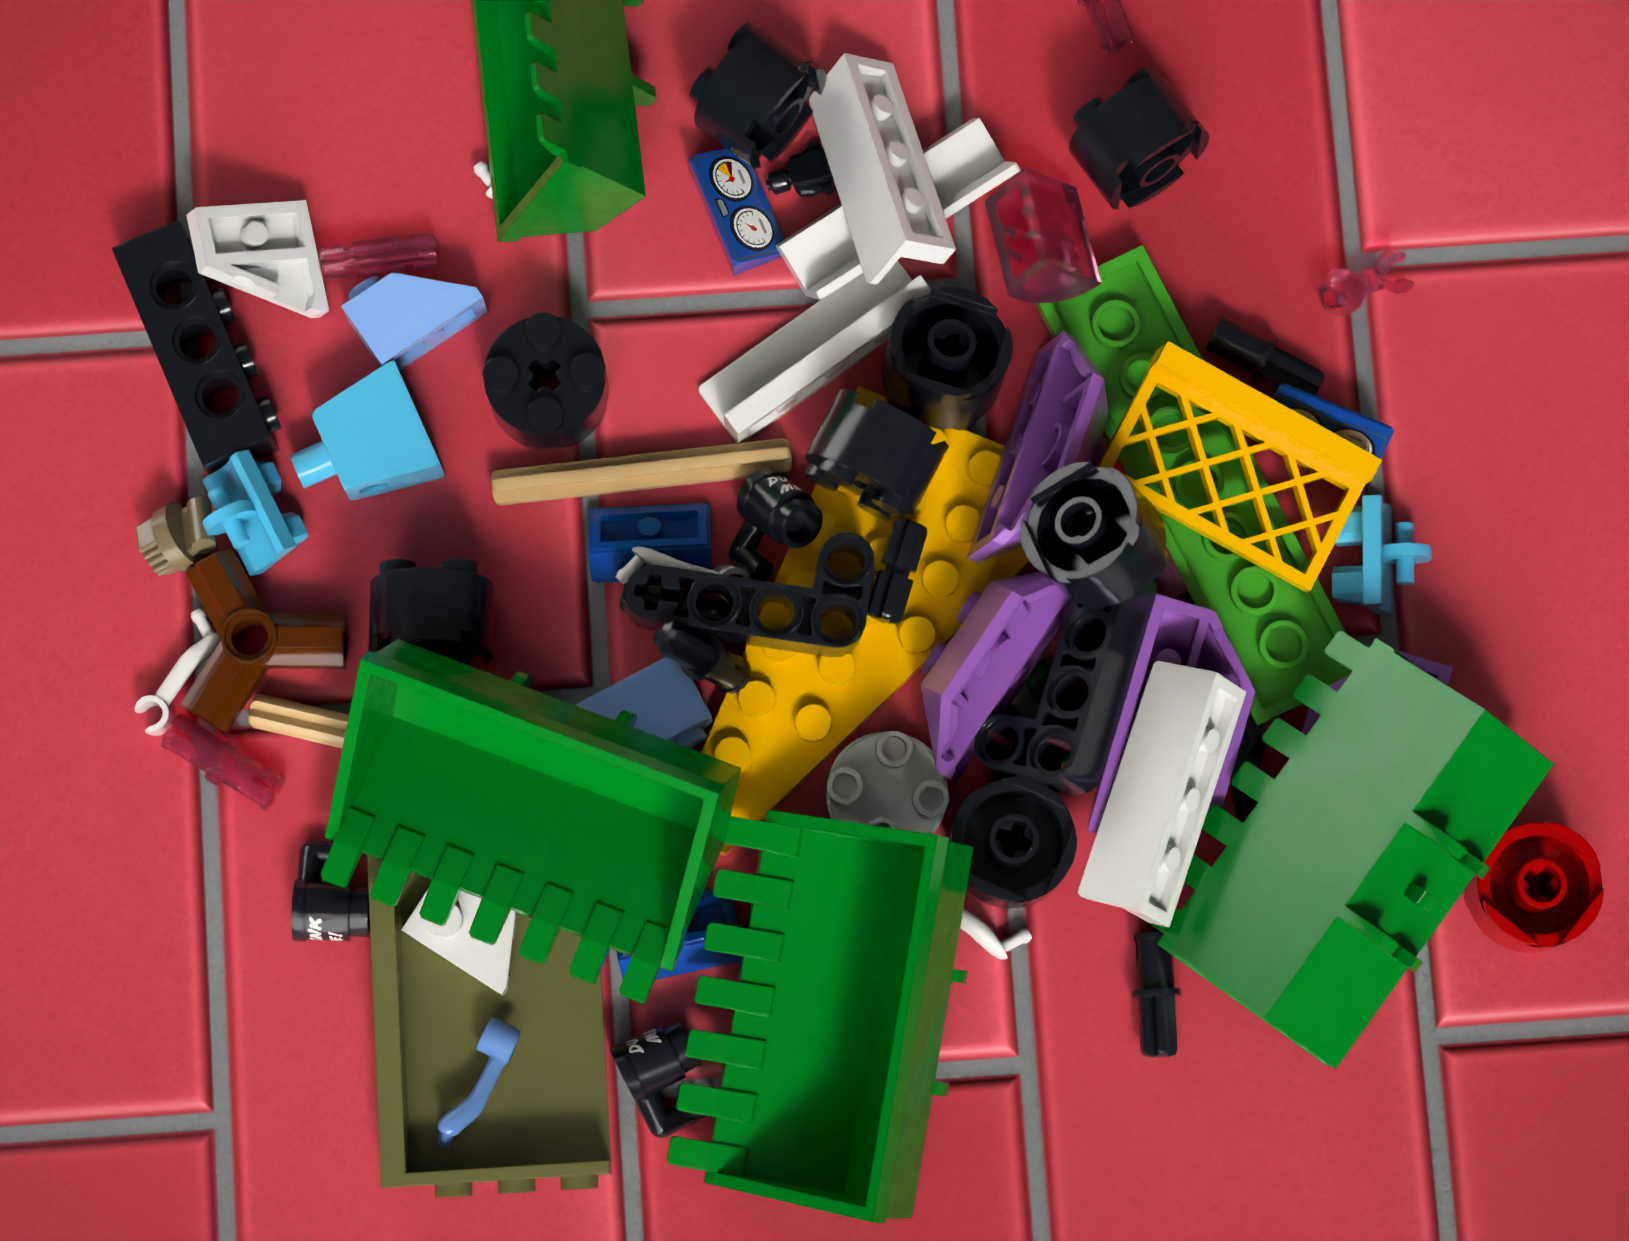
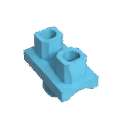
(248, 514)
(1373, 582)

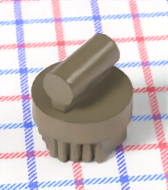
(176, 536)

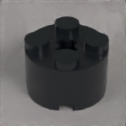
(756, 95)
(1136, 139)
(546, 348)
(946, 358)
(874, 454)
(1094, 535)
(433, 608)
(1045, 831)

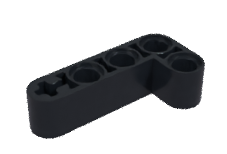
(749, 595)
(1059, 723)

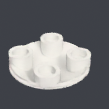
(888, 784)

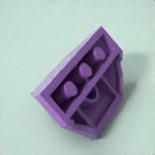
(1053, 427)
(1185, 637)
(987, 662)

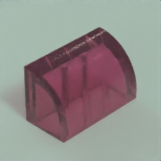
(1042, 239)

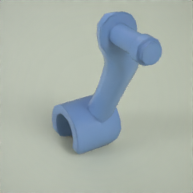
(499, 1044)

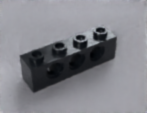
(149, 269)

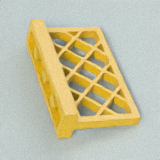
(1262, 420)

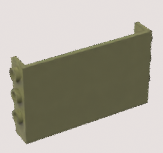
(428, 1018)

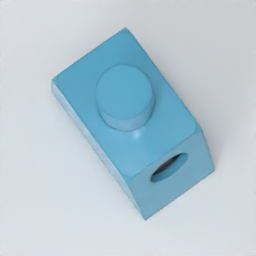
(370, 439)

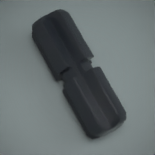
(892, 585)

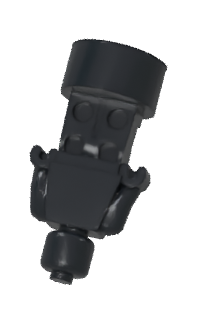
(806, 172)

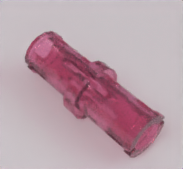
(223, 761)

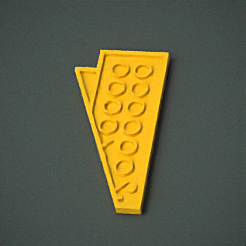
(810, 704)

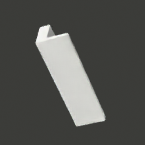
(879, 167)
(962, 169)
(808, 352)
(1162, 791)

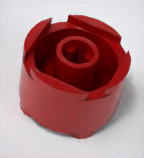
(1569, 888)

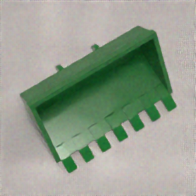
(559, 114)
(526, 811)
(1351, 847)
(828, 1014)

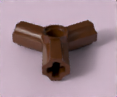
(233, 608)

